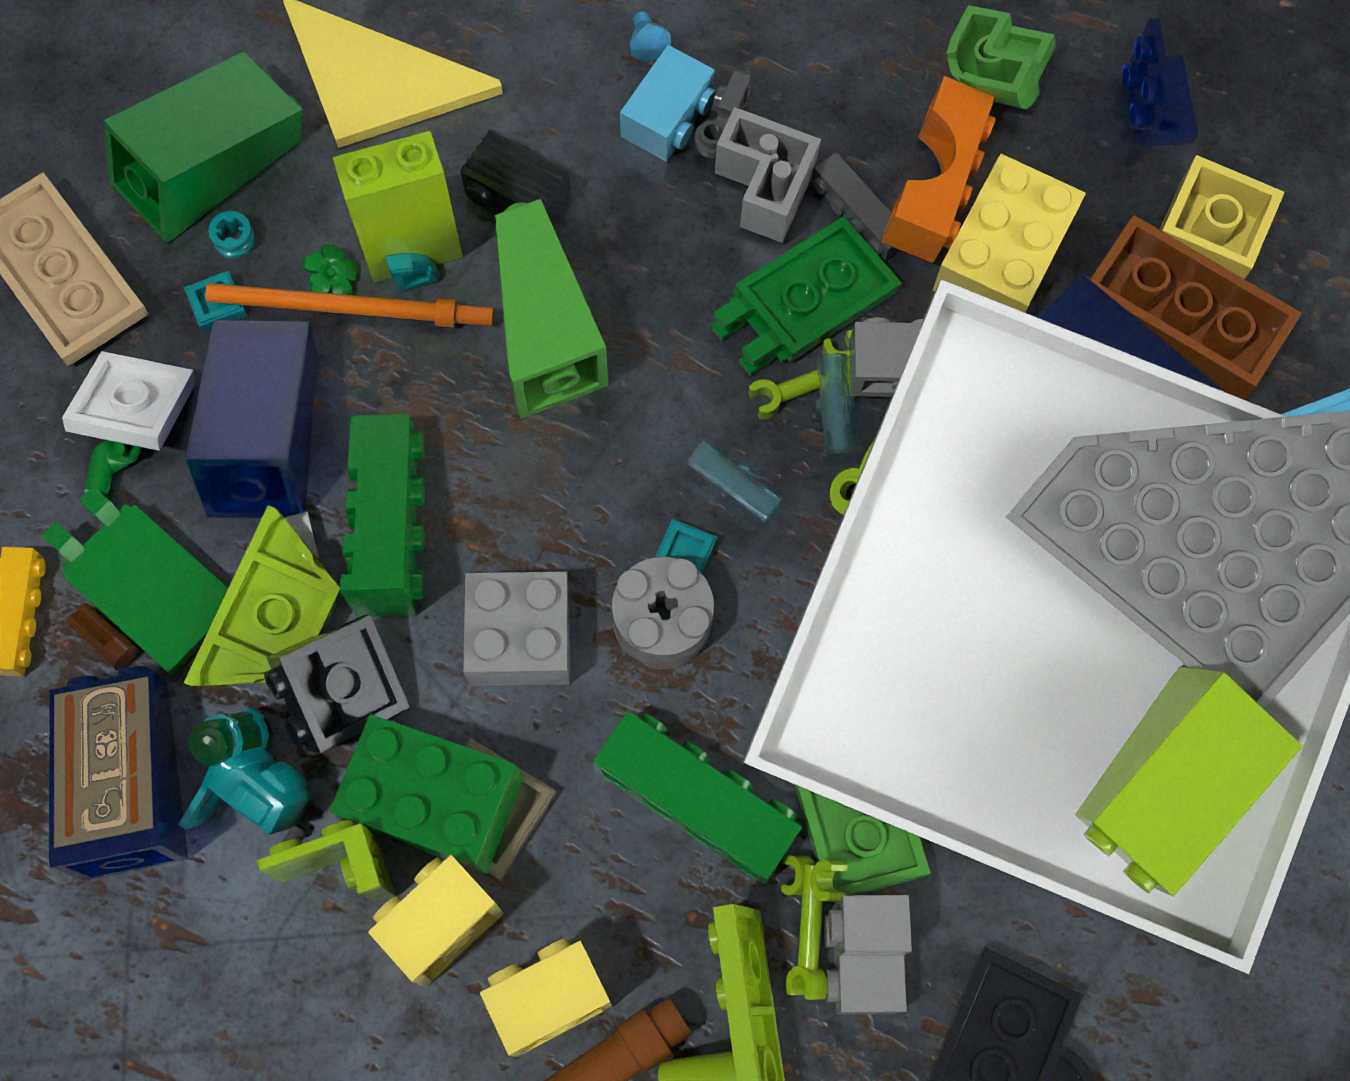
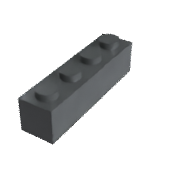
(855, 201)

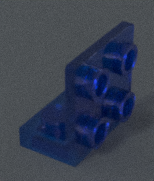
(1158, 92)

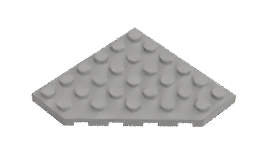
(1210, 537)

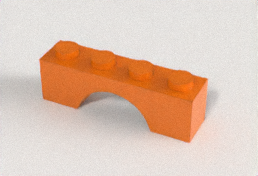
(926, 209)

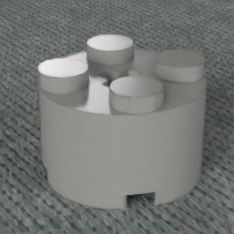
(670, 585)

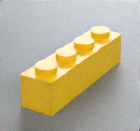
(19, 597)

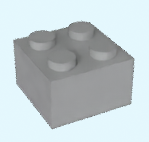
(517, 629)

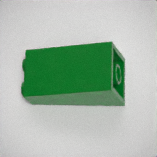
(199, 142)

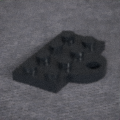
(1010, 1027)

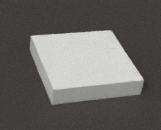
(129, 400)

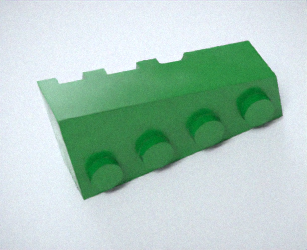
(384, 517)

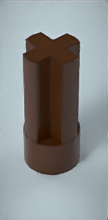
(111, 644)

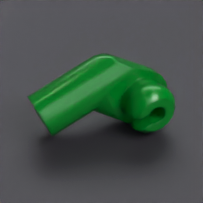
(105, 461)

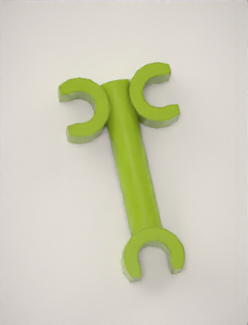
(794, 387)
(815, 886)

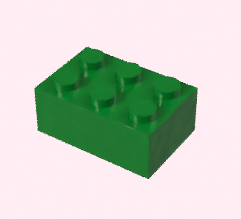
(428, 793)

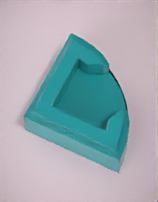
(412, 270)

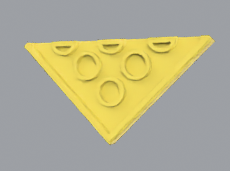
(378, 82)

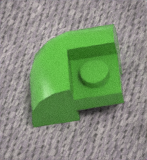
(999, 56)

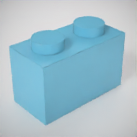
(668, 103)

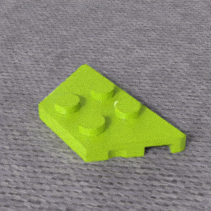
(271, 604)

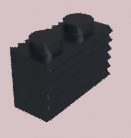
(508, 174)

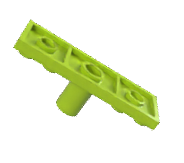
(749, 1004)

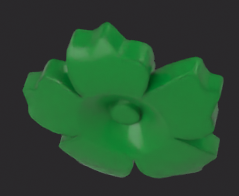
(330, 271)

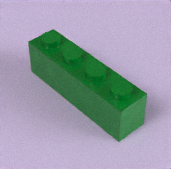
(696, 796)

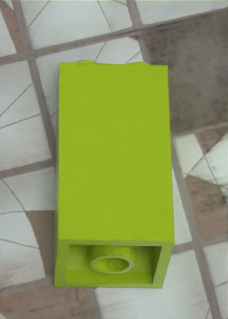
(399, 202)
(1185, 778)

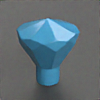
(648, 38)

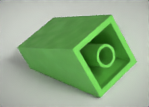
(548, 325)

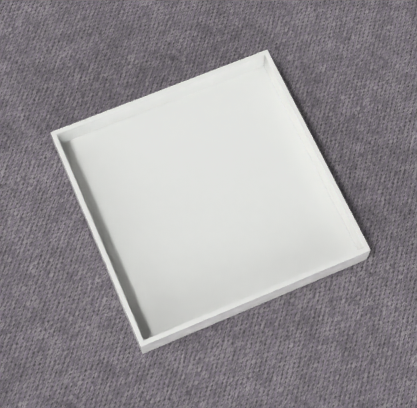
(982, 682)

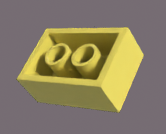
(1011, 234)

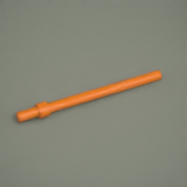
(443, 311)

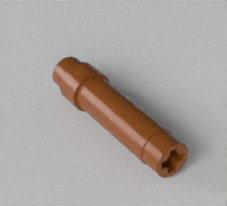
(636, 1046)

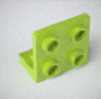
(341, 843)

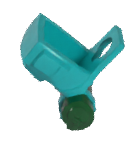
(245, 774)

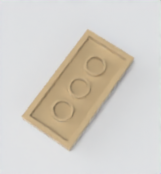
(62, 272)

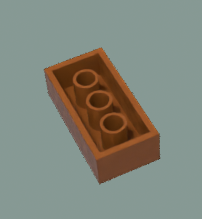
(1196, 306)

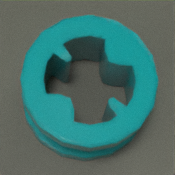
(234, 222)

